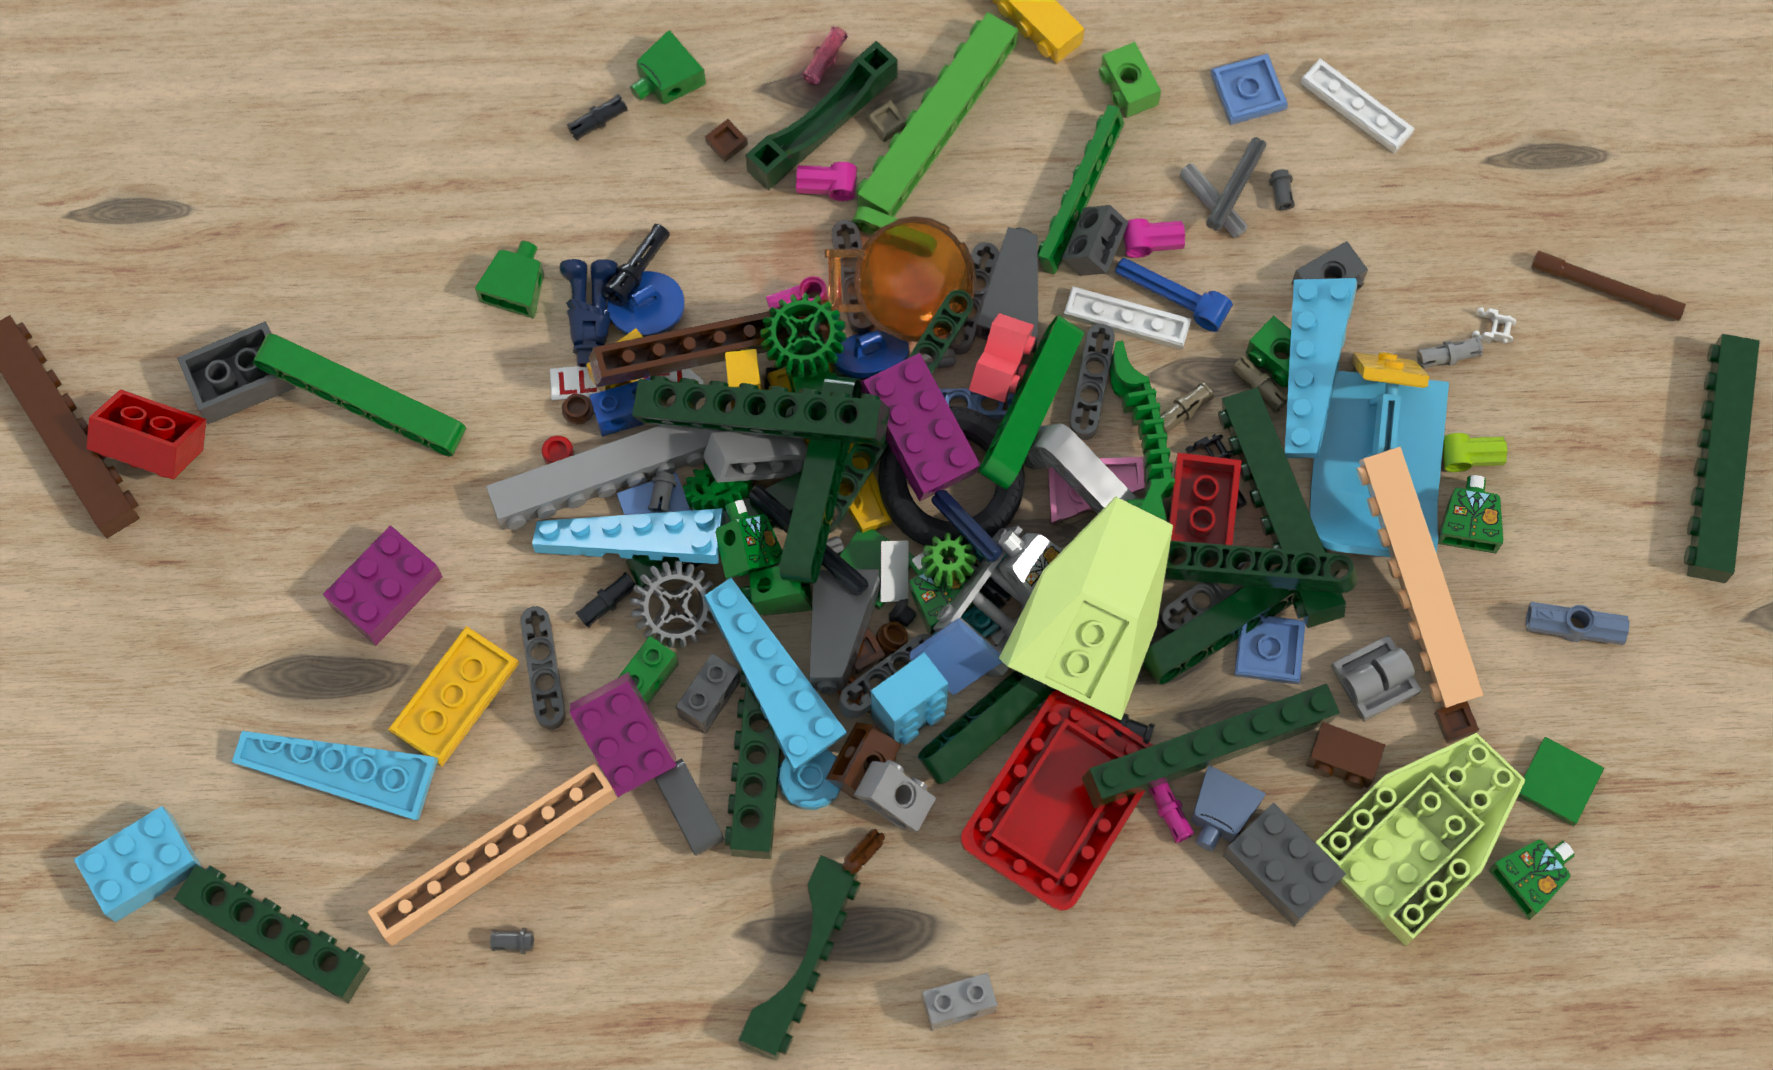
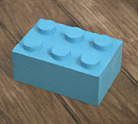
(910, 700)
(137, 864)

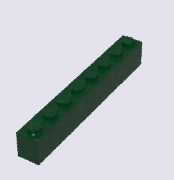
(1722, 458)
(1276, 495)
(1209, 745)

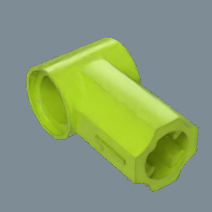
(1463, 452)

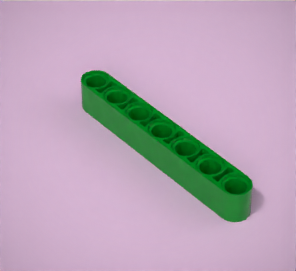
(359, 395)
(1031, 402)

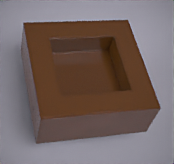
(726, 140)
(869, 653)
(1456, 721)

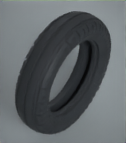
(923, 527)

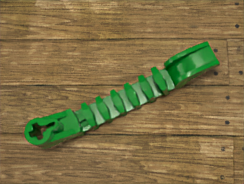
(1141, 401)

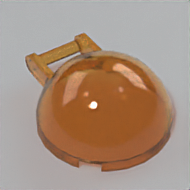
(904, 276)

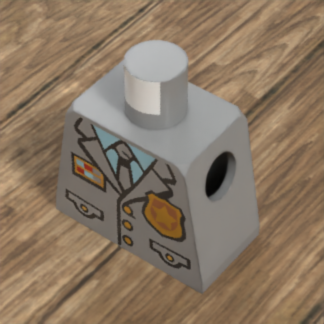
(1025, 560)

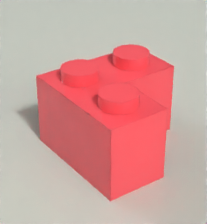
(1001, 363)

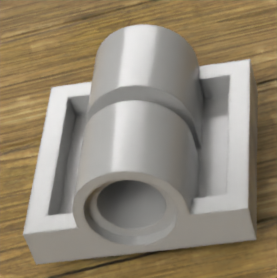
(1377, 677)

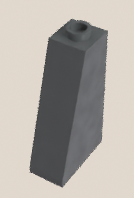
(1013, 283)
(838, 628)

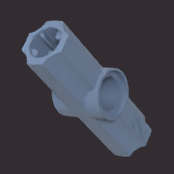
(1557, 621)

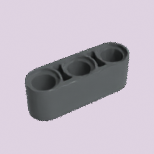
(689, 808)

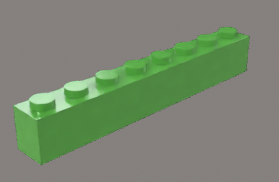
(938, 116)

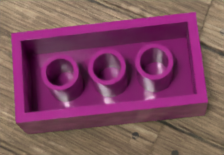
(922, 428)

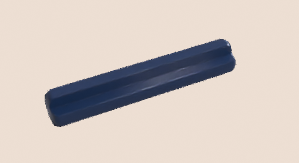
(966, 526)

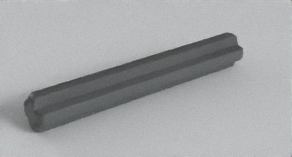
(1236, 184)

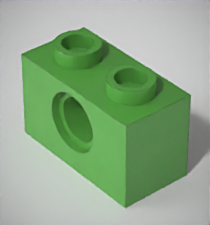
(1129, 64)

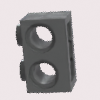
(1095, 240)
(708, 693)

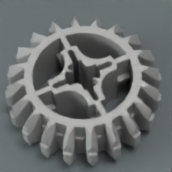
(664, 615)

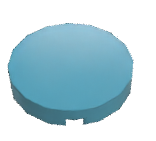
(807, 785)

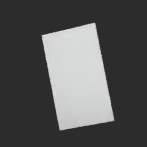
(894, 570)

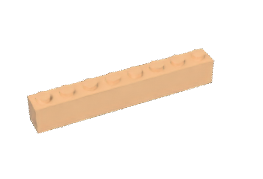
(1420, 578)
(492, 855)

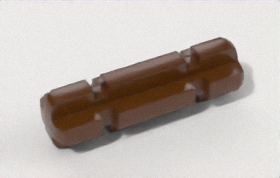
(863, 851)

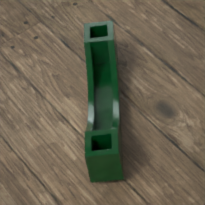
(790, 146)
(772, 1021)

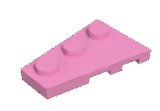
(1068, 503)

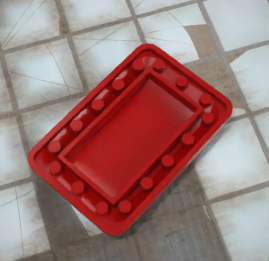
(1037, 813)

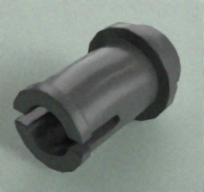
(1281, 184)
(662, 491)
(512, 940)

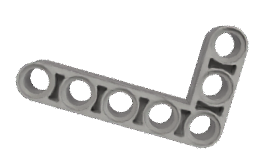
(1077, 464)

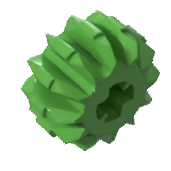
(955, 571)

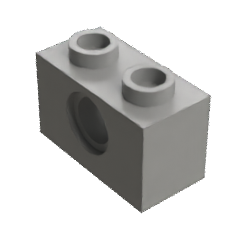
(878, 792)
(959, 1001)

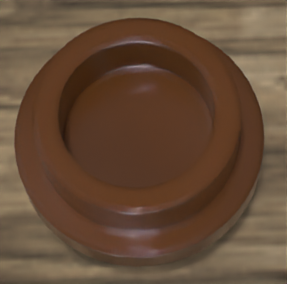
(577, 409)
(892, 636)

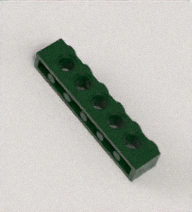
(755, 841)
(197, 897)

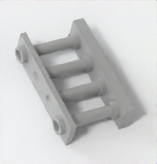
(971, 594)

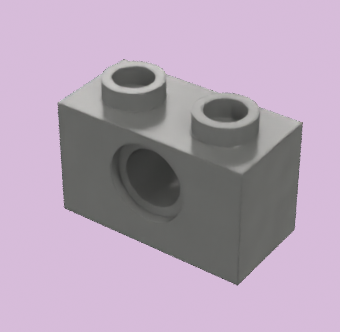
(1338, 262)

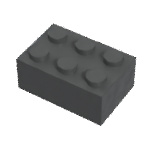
(225, 376)
(1283, 864)

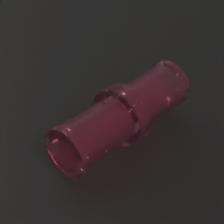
(824, 55)

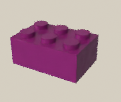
(383, 585)
(623, 734)

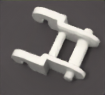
(1496, 318)

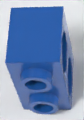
(615, 408)

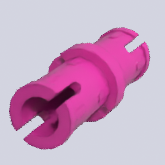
(1171, 812)

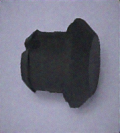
(902, 613)

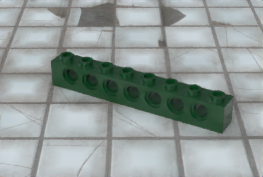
(866, 429)

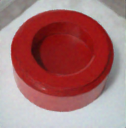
(556, 449)

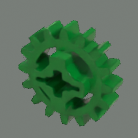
(705, 493)

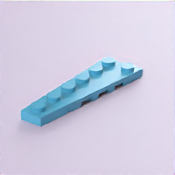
(1317, 337)
(668, 534)
(786, 697)
(362, 774)

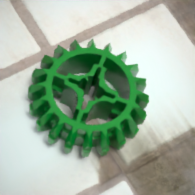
(816, 315)

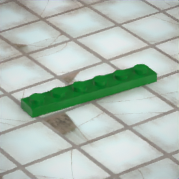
(1083, 184)

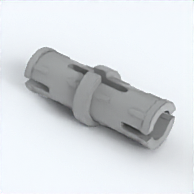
(1449, 352)

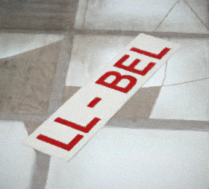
(576, 380)

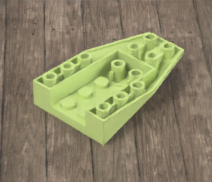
(1095, 609)
(1424, 833)

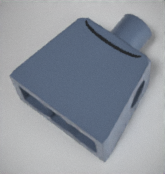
(1223, 807)

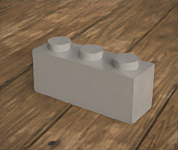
(753, 456)

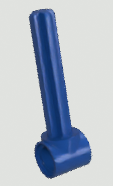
(1208, 308)

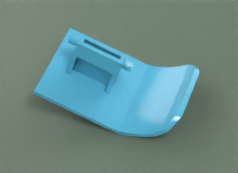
(1363, 422)

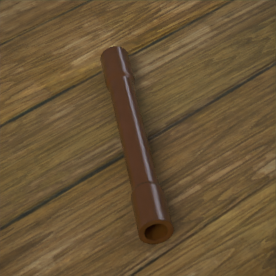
(1560, 268)

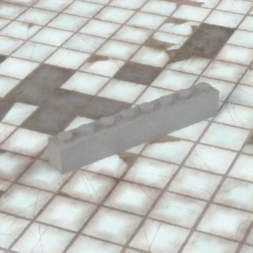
(596, 473)

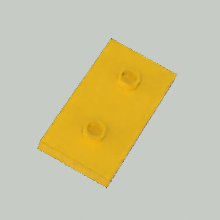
(1390, 369)
(454, 696)

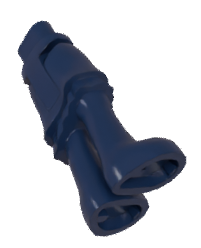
(587, 322)

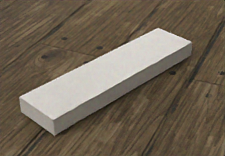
(1357, 106)
(1127, 318)

